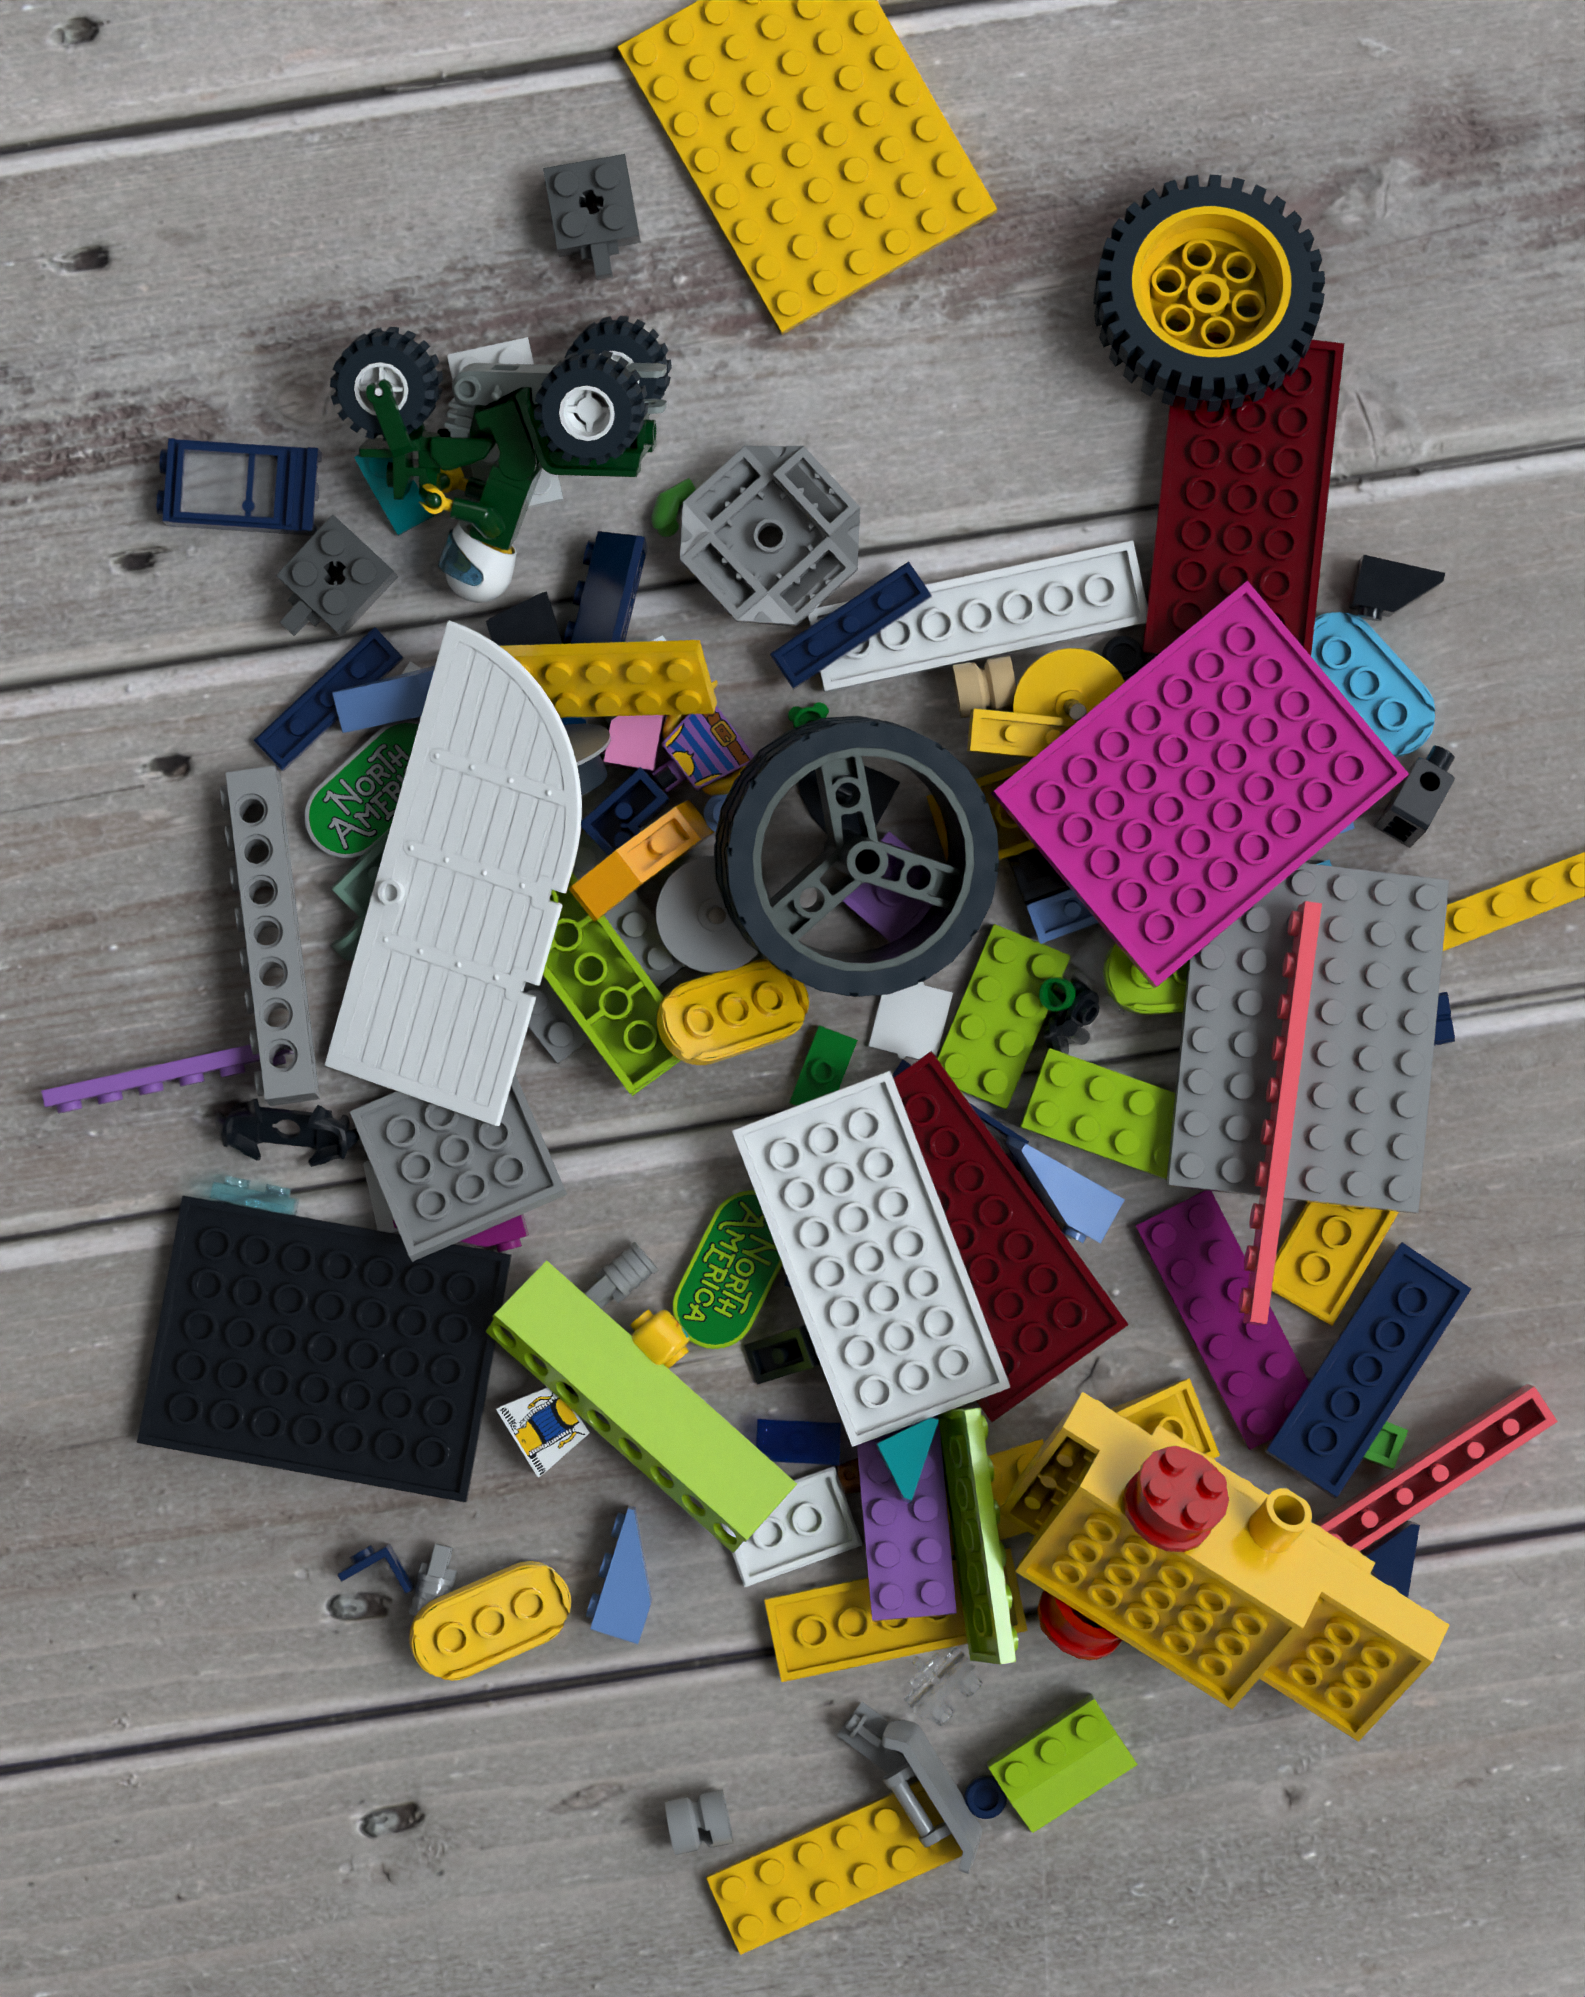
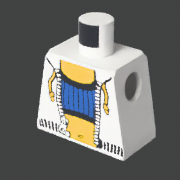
(543, 1427)

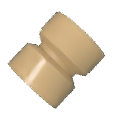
(984, 686)

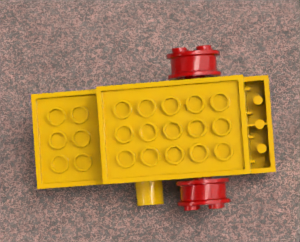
(1208, 1574)

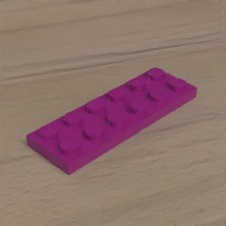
(1205, 1278)

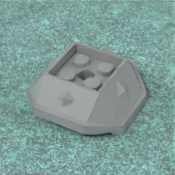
(778, 490)

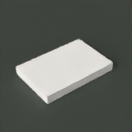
(802, 1530)

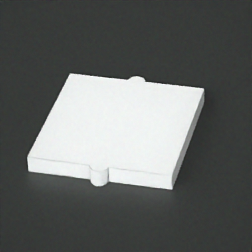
(911, 1021)

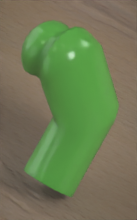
(667, 507)

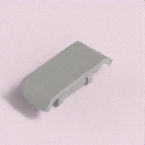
(926, 1765)

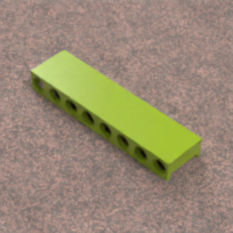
(607, 994)
(641, 1404)

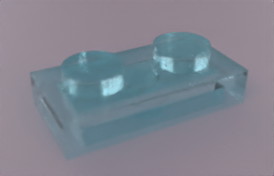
(237, 1191)

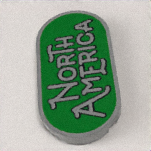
(361, 795)

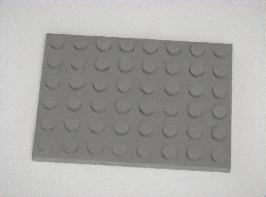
(1363, 1047)

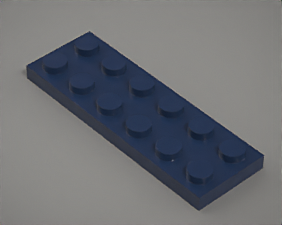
(1368, 1370)

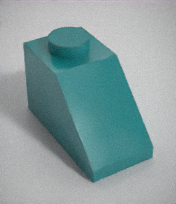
(401, 513)

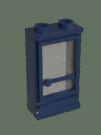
(239, 487)

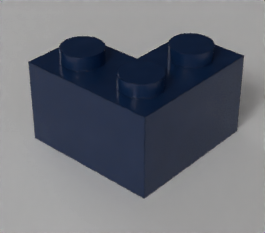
(625, 812)

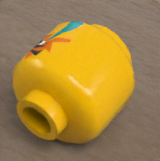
(660, 1337)

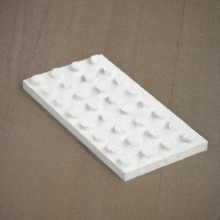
(871, 1258)

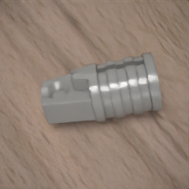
(621, 1276)
(433, 1578)

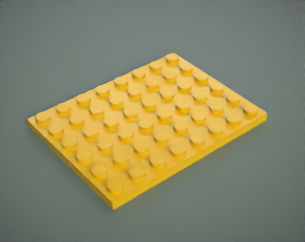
(807, 143)

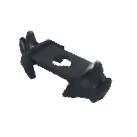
(318, 1130)

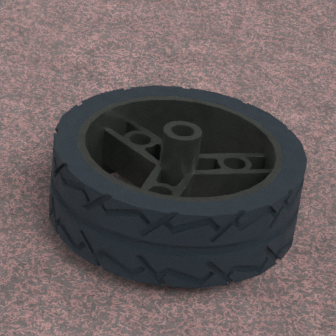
(957, 889)

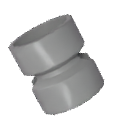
(698, 1822)

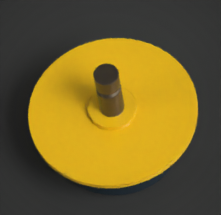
(1065, 684)

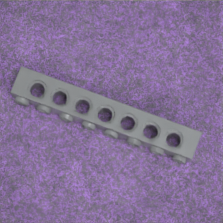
(264, 789)

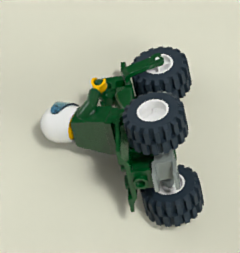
(559, 418)

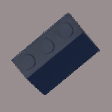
(609, 589)

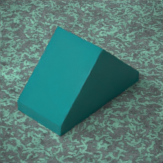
(906, 1454)

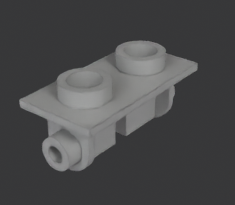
(865, 1734)

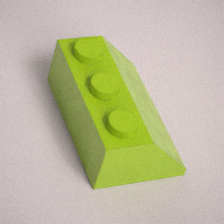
(1061, 1763)

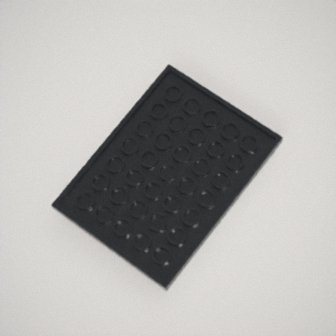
(323, 1349)

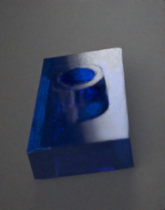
(799, 1441)

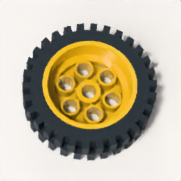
(1228, 232)

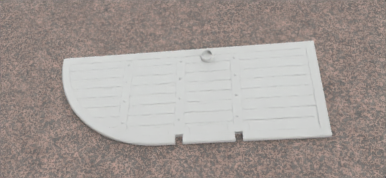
(464, 888)

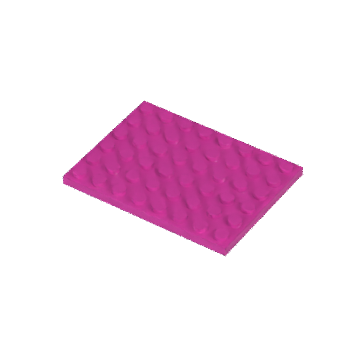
(1200, 784)

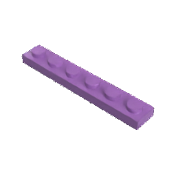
(151, 1078)

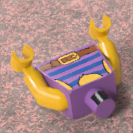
(702, 751)

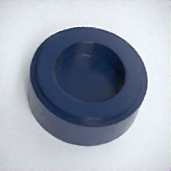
(985, 1797)

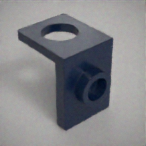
(368, 1557)

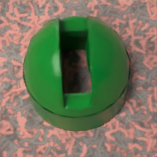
(1054, 1000)

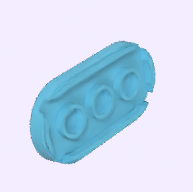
(1374, 681)

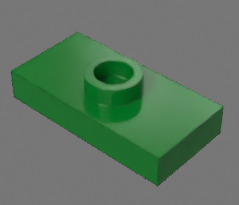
(823, 1065)

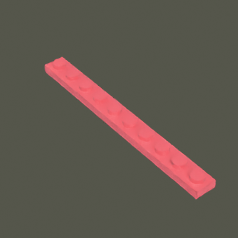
(1278, 1130)

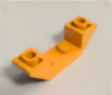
(640, 859)

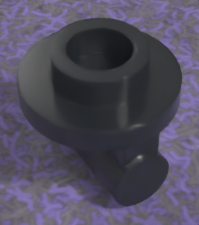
(1084, 1007)
(1060, 1034)

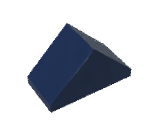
(1395, 1557)

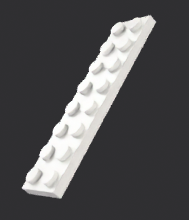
(1000, 615)

